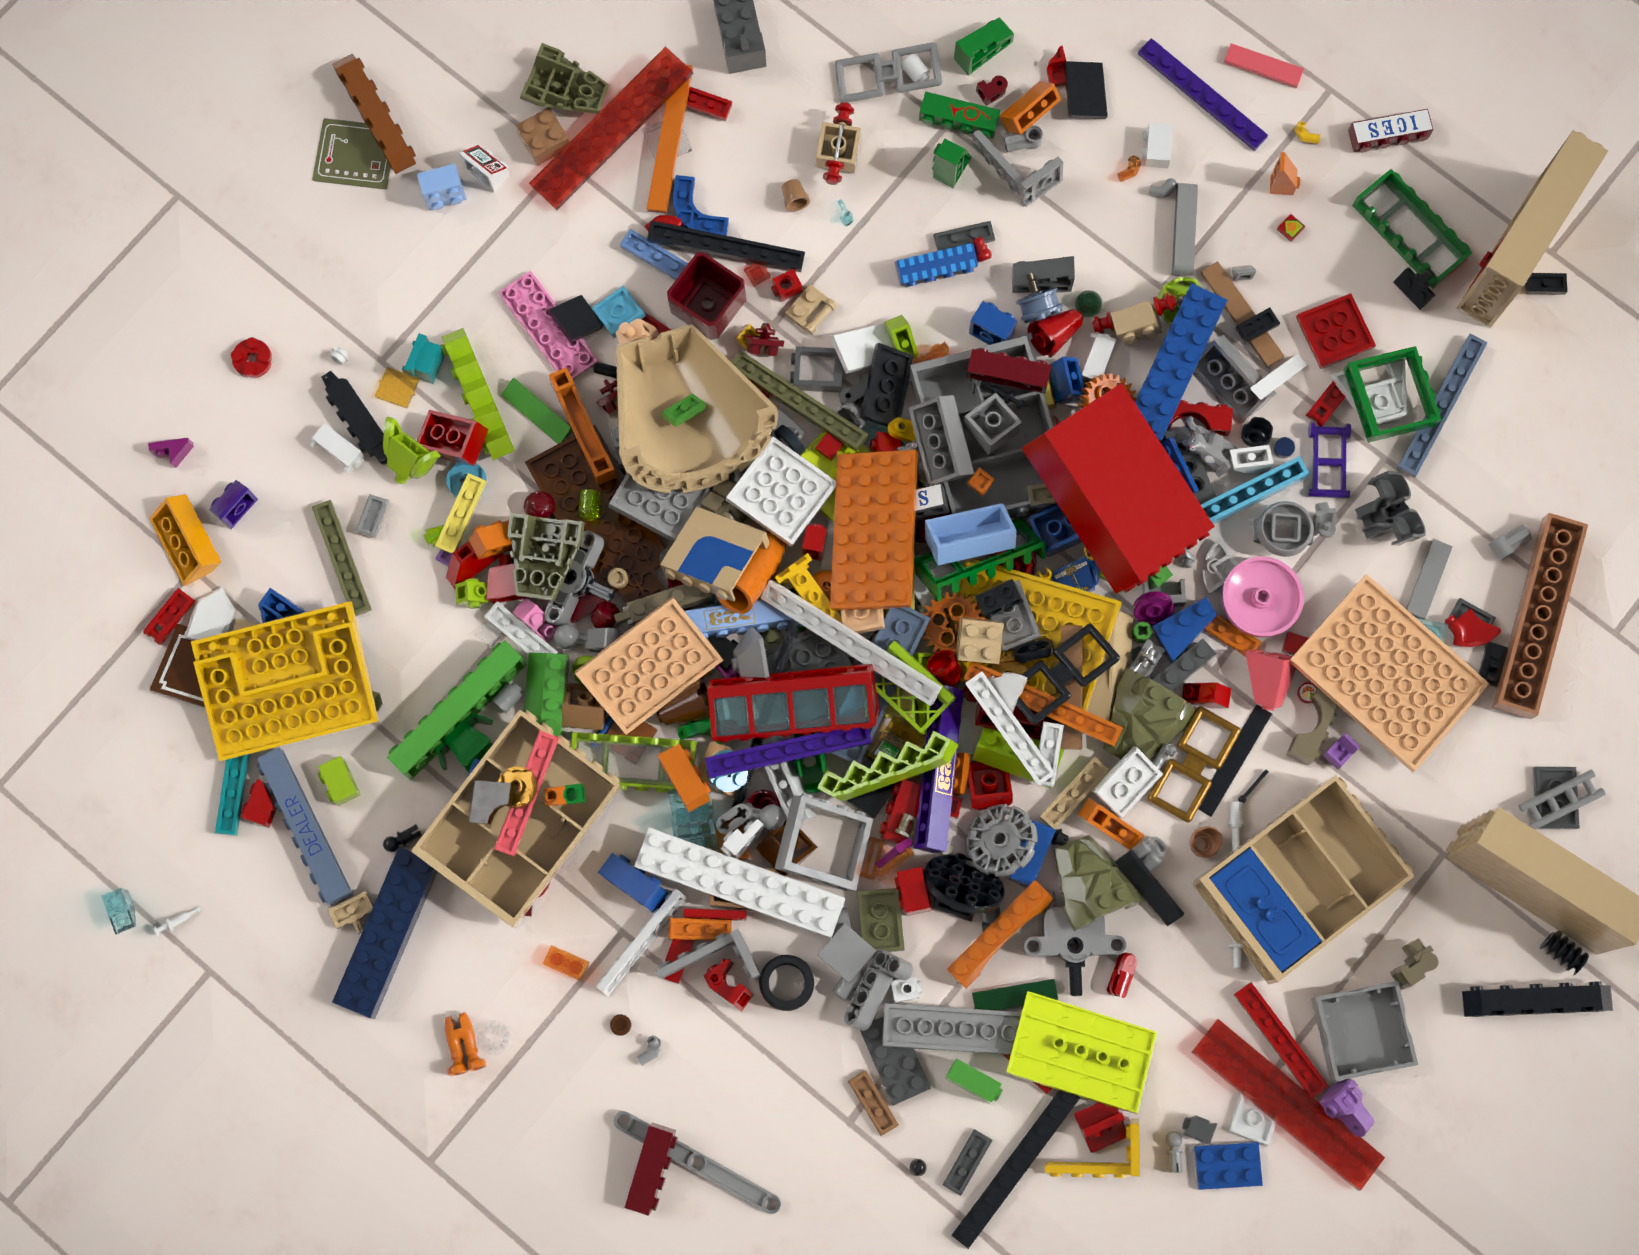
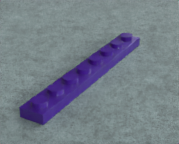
(1203, 94)
(785, 751)

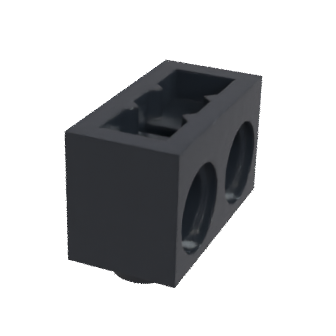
(999, 598)

